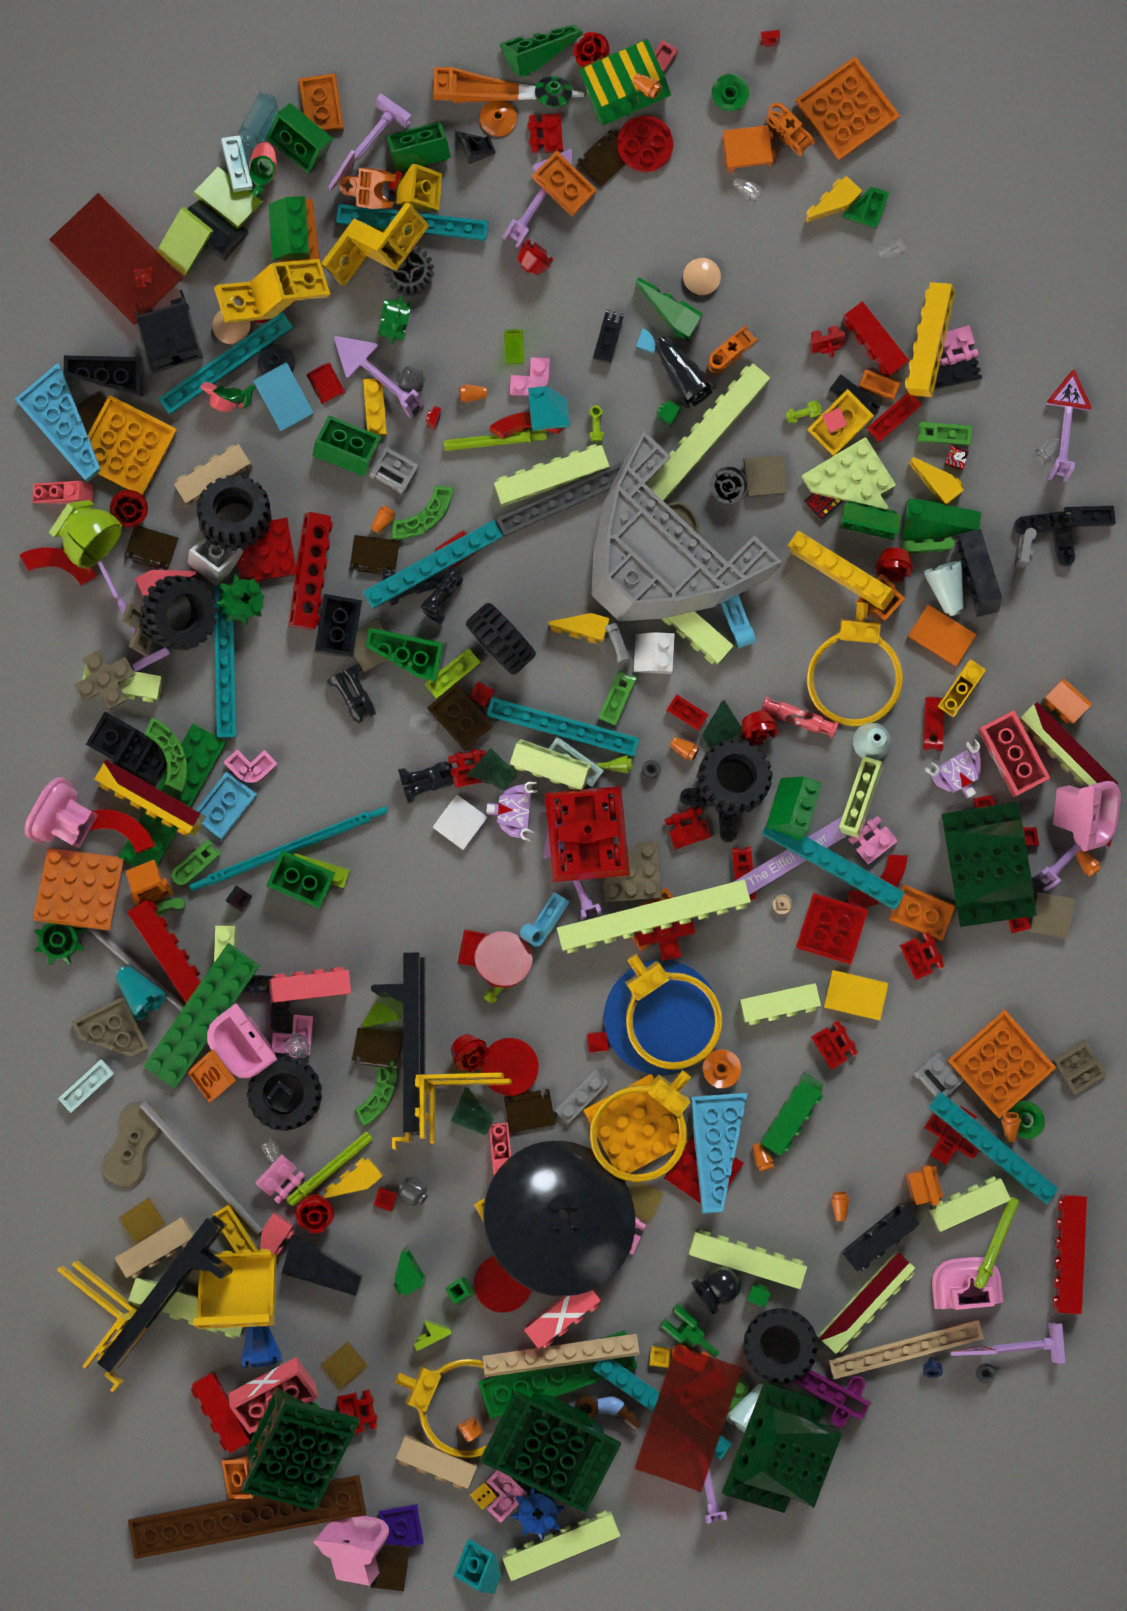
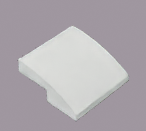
(460, 822)

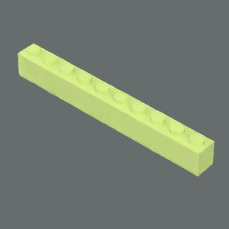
(709, 431)
(654, 915)

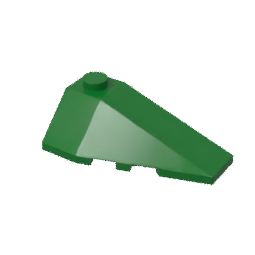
(532, 53)
(679, 316)
(936, 520)
(415, 654)

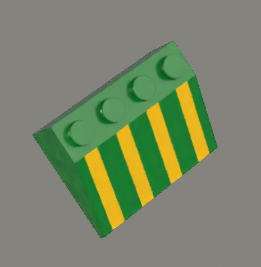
(611, 79)

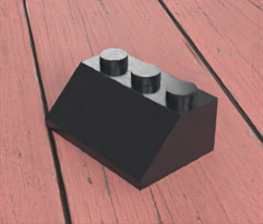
(224, 235)
(337, 626)

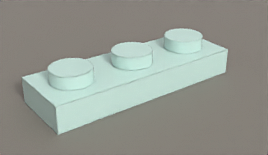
(236, 163)
(565, 749)
(86, 1086)

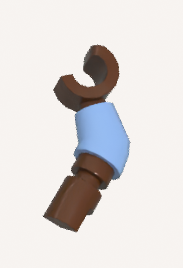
(612, 1406)

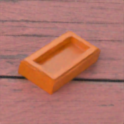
(879, 385)

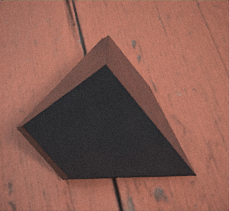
(475, 146)

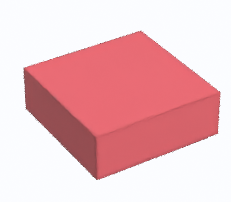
(834, 420)

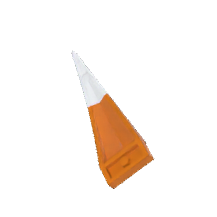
(471, 87)

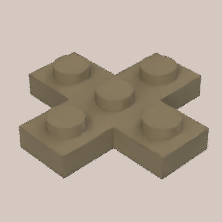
(141, 640)
(104, 679)

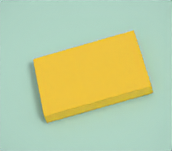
(855, 415)
(856, 995)

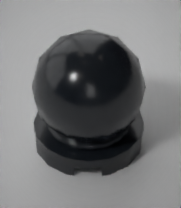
(719, 1286)

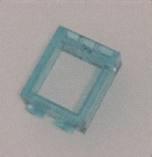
(259, 120)

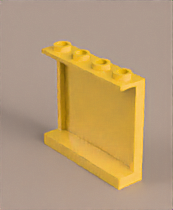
(242, 1297)

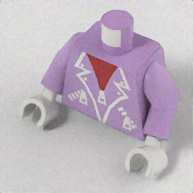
(959, 771)
(514, 810)

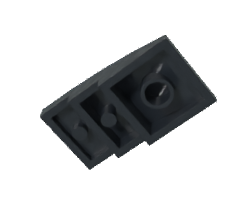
(128, 747)

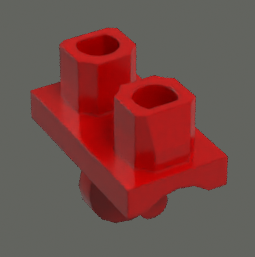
(827, 343)

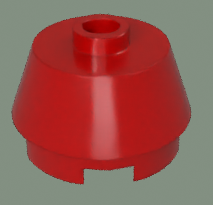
(591, 48)
(533, 258)
(129, 508)
(894, 564)
(758, 727)
(469, 1052)
(314, 1213)

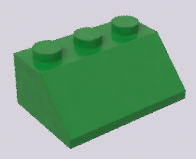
(299, 138)
(418, 146)
(289, 228)
(346, 446)
(870, 520)
(794, 806)
(300, 880)
(408, 1274)

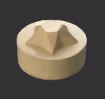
(782, 904)

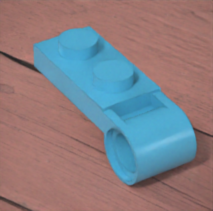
(738, 622)
(537, 933)

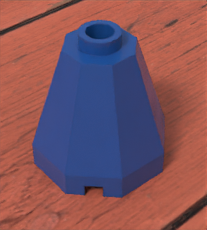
(260, 1348)

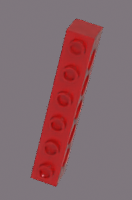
(324, 525)

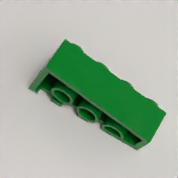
(793, 1114)

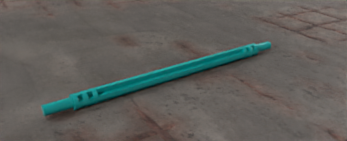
(290, 847)

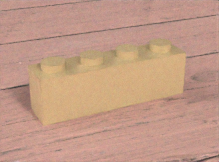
(231, 462)
(154, 1247)
(433, 1460)

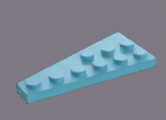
(56, 414)
(716, 1135)

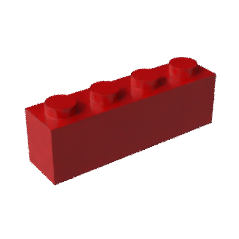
(875, 339)
(216, 1406)

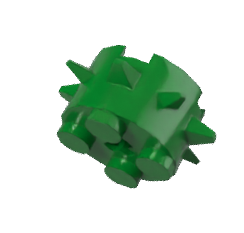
(394, 319)
(241, 600)
(54, 950)

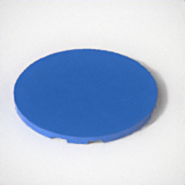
(668, 1022)

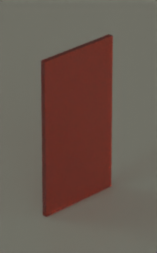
(115, 258)
(688, 1418)

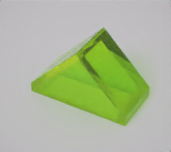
(514, 346)
(379, 1014)

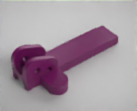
(836, 1395)

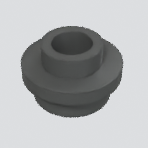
(655, 764)
(992, 1373)

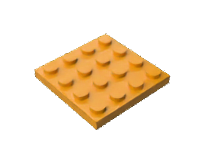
(129, 444)
(635, 1129)

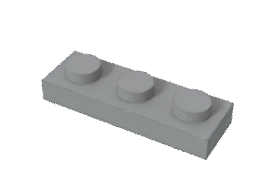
(581, 1096)

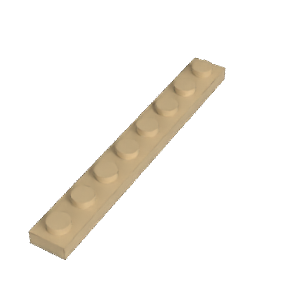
(905, 1349)
(561, 1355)

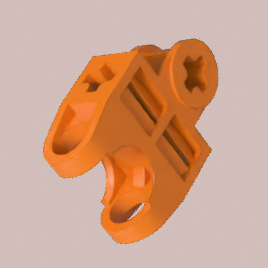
(792, 131)
(368, 187)
(731, 350)

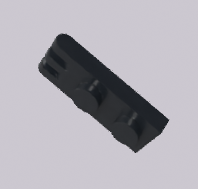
(608, 337)
(957, 374)
(842, 384)
(1090, 516)

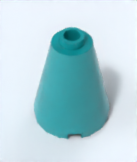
(139, 992)

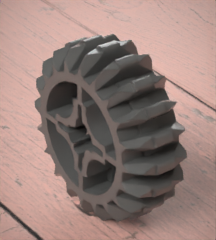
(415, 269)

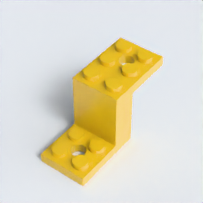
(365, 241)
(272, 290)

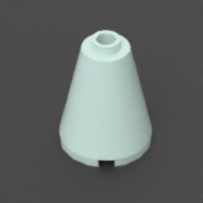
(947, 586)
(866, 745)
(743, 1410)

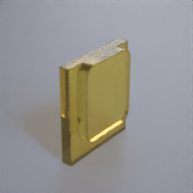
(645, 1199)
(142, 1220)
(344, 1364)

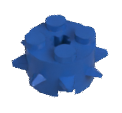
(531, 1522)

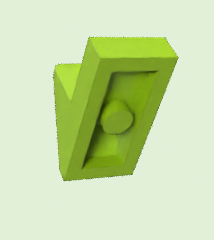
(436, 1333)

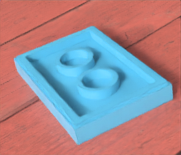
(283, 396)
(225, 804)

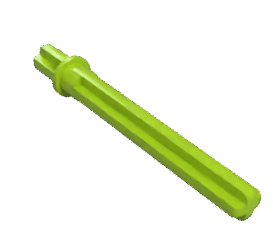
(494, 440)
(307, 1187)
(985, 1270)

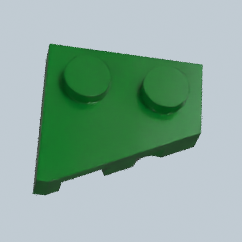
(868, 208)

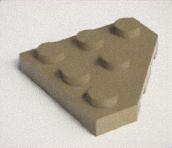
(644, 876)
(112, 1028)

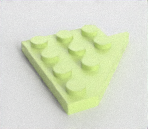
(852, 476)

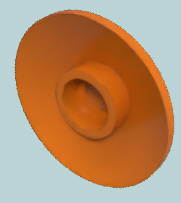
(494, 126)
(731, 1064)

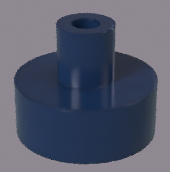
(932, 1368)

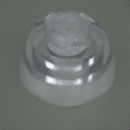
(297, 1046)

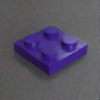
(403, 1525)

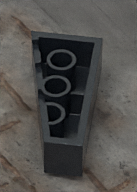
(979, 572)
(315, 1266)

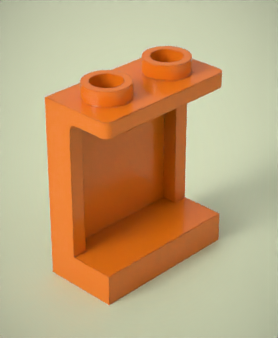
(748, 147)

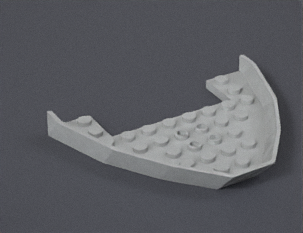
(652, 560)

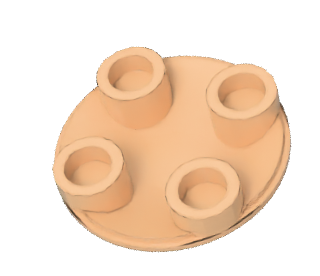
(701, 276)
(230, 332)

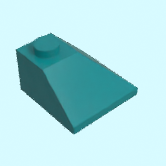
(547, 409)
(478, 1568)

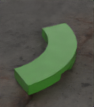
(427, 518)
(173, 752)
(381, 1095)

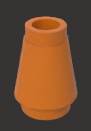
(647, 85)
(472, 393)
(382, 519)
(685, 748)
(1088, 863)
(1010, 1126)
(762, 1157)
(840, 1205)

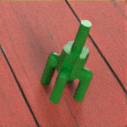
(688, 1331)

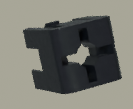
(170, 335)

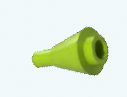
(622, 764)

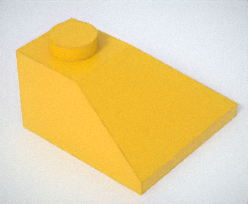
(420, 188)

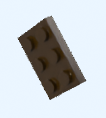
(460, 717)

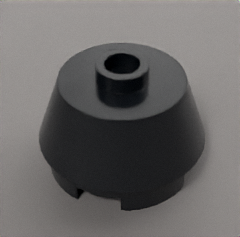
(274, 356)
(728, 485)

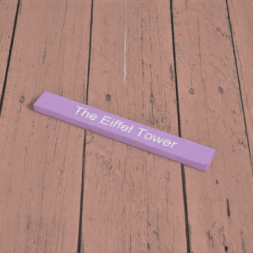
(788, 860)

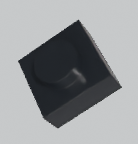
(238, 898)

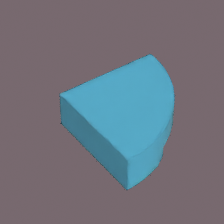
(646, 341)

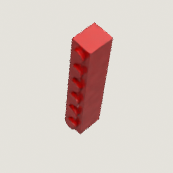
(165, 947)
(1070, 1254)

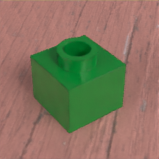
(667, 412)
(455, 1288)
(758, 1295)

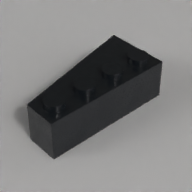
(107, 371)
(880, 1237)

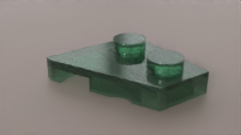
(721, 726)
(492, 770)
(472, 1114)

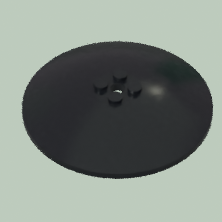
(534, 1240)

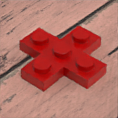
(667, 938)
(949, 1139)

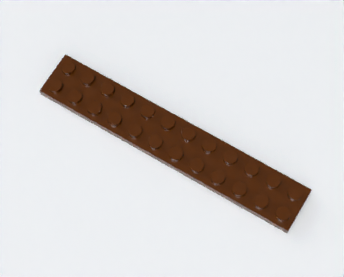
(240, 1519)

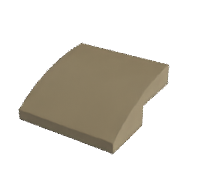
(765, 476)
(366, 658)
(1053, 915)
(1079, 1067)

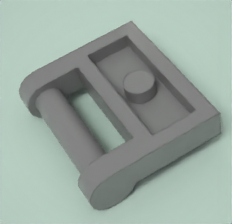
(397, 465)
(1024, 550)
(619, 643)
(942, 1072)

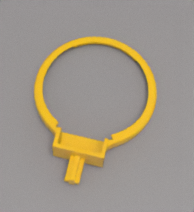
(860, 631)
(648, 980)
(670, 1097)
(421, 1392)

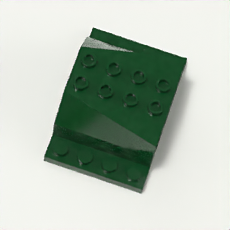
(989, 864)
(551, 1448)
(296, 1451)
(783, 1451)

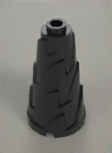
(687, 378)

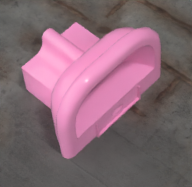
(1088, 813)
(59, 815)
(235, 1047)
(955, 1282)
(353, 1547)

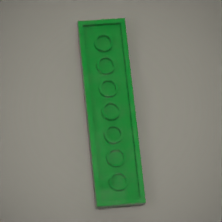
(201, 755)
(189, 1030)
(548, 1381)

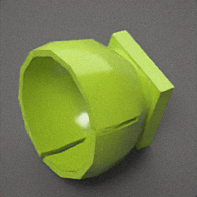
(86, 532)

